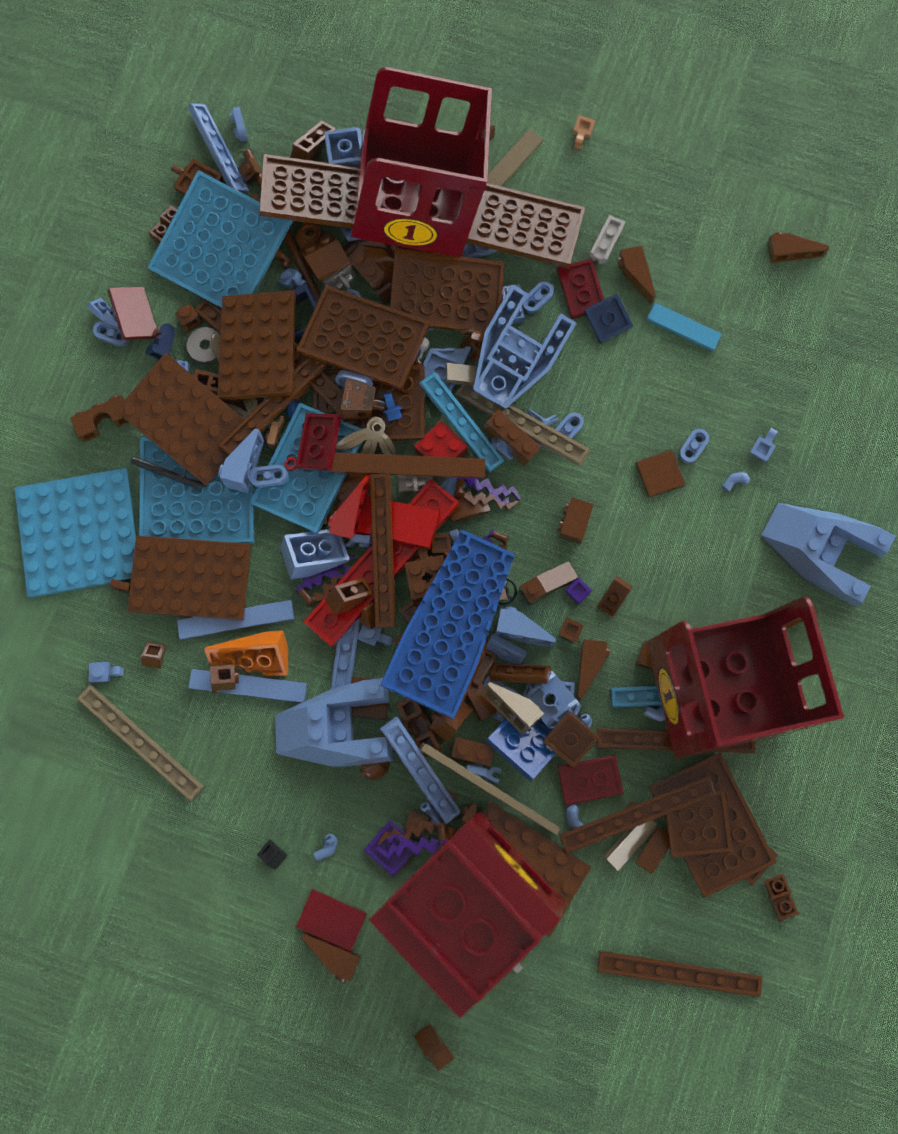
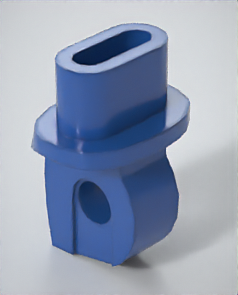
(392, 412)

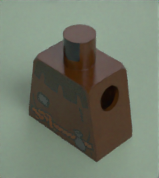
(359, 401)

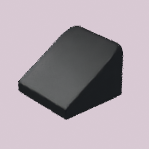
(272, 855)

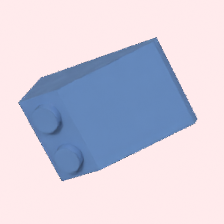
(241, 461)
(312, 553)
(518, 627)

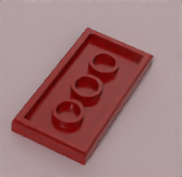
(409, 523)

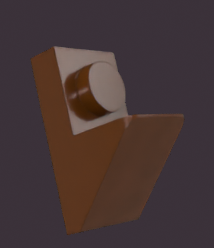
(614, 596)
(434, 1047)

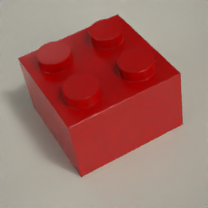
(441, 443)

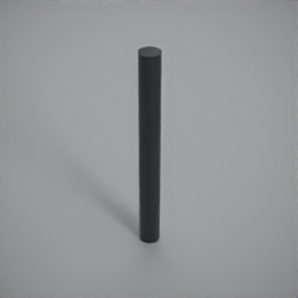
(167, 473)

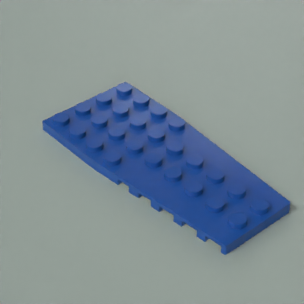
(450, 626)

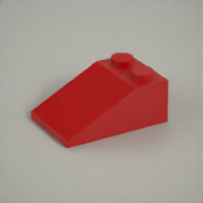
(347, 517)

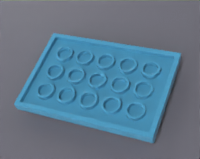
(306, 493)

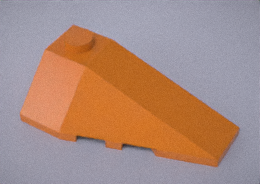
(259, 652)

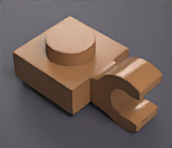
(583, 129)
(272, 437)

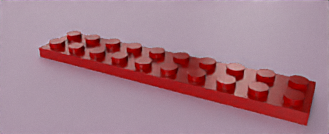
(333, 627)

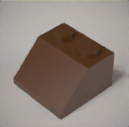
(325, 257)

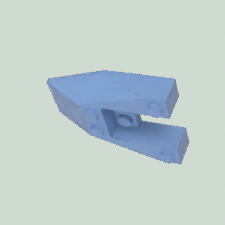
(513, 360)
(813, 541)
(323, 727)

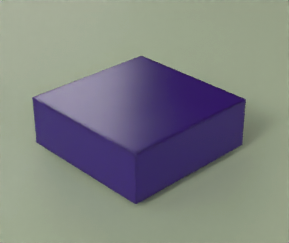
(578, 590)

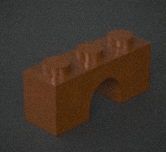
(87, 421)
(502, 428)
(419, 722)

